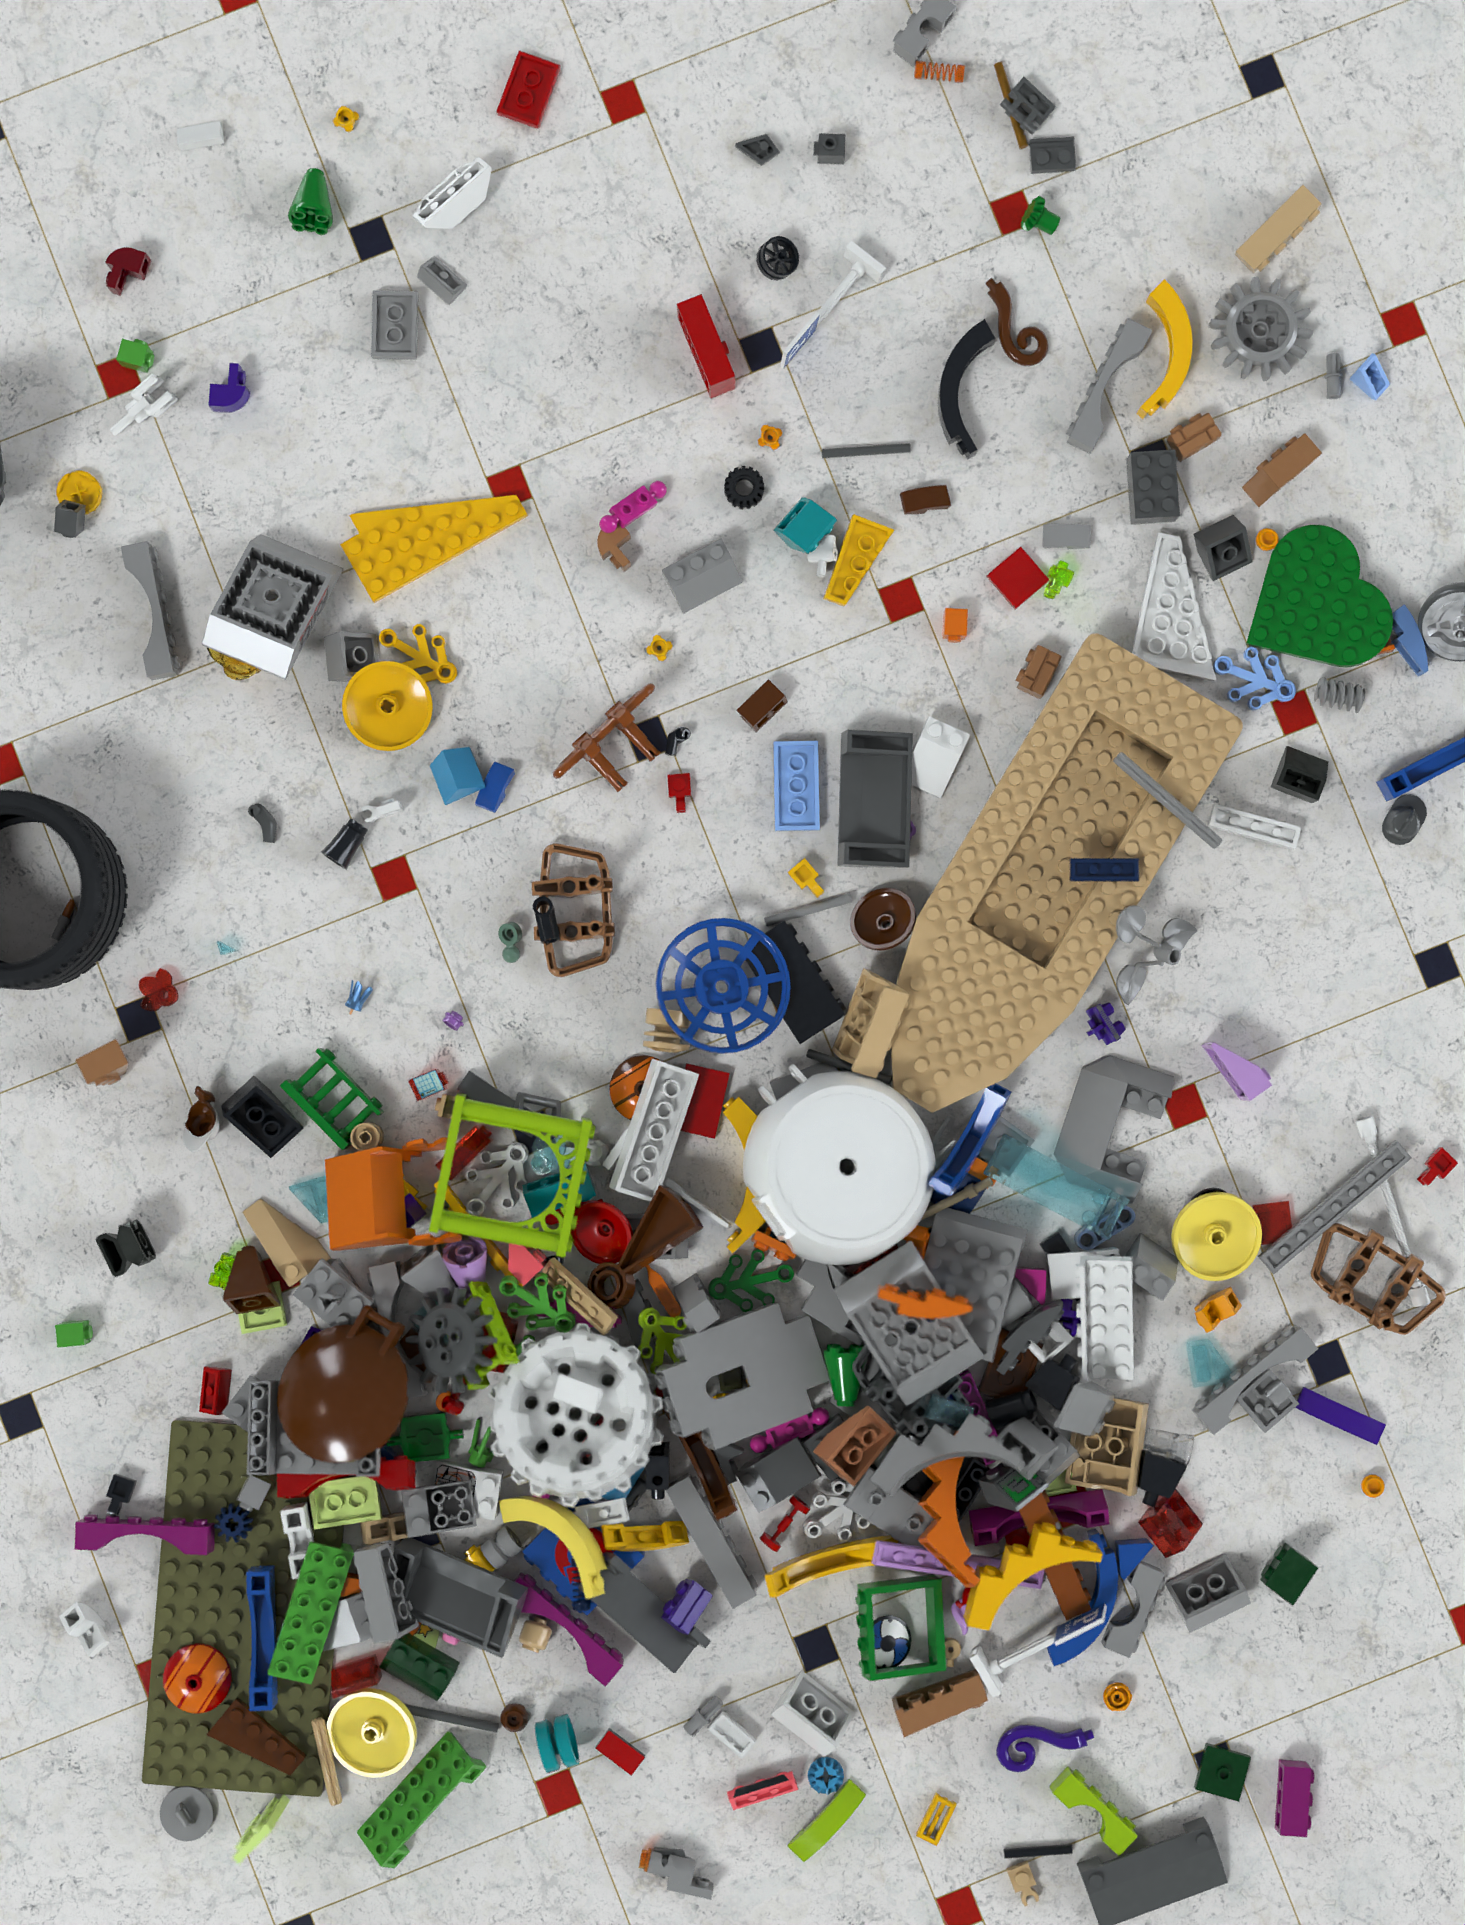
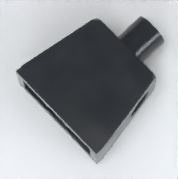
(1055, 1381)
(658, 1470)
(1158, 1477)

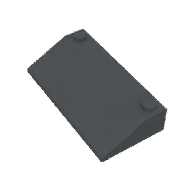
(875, 799)
(459, 1596)
(1154, 1875)

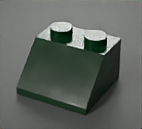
(1288, 1573)

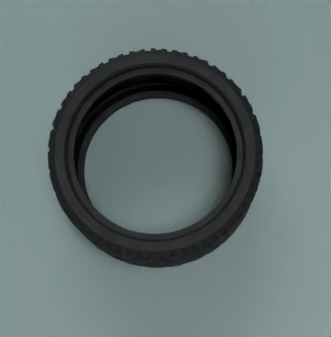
(101, 895)

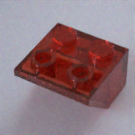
(1171, 1524)

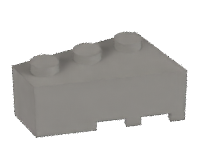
(697, 1304)

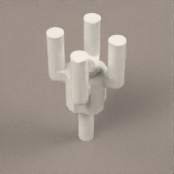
(144, 404)

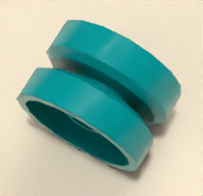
(557, 1743)

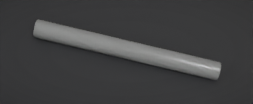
(806, 910)

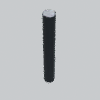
(1038, 1851)

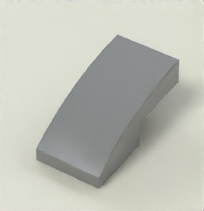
(1066, 535)

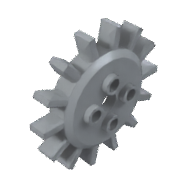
(1257, 308)

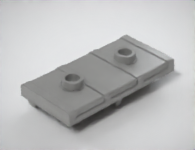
(896, 1515)

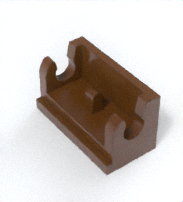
(762, 705)

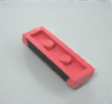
(762, 1790)

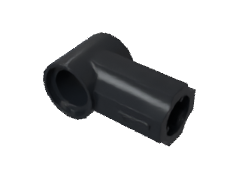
(546, 921)

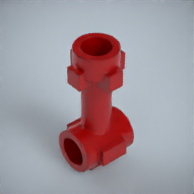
(452, 1403)

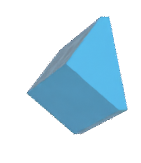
(456, 774)

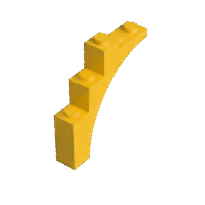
(1019, 1563)

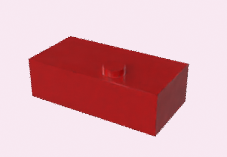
(706, 346)

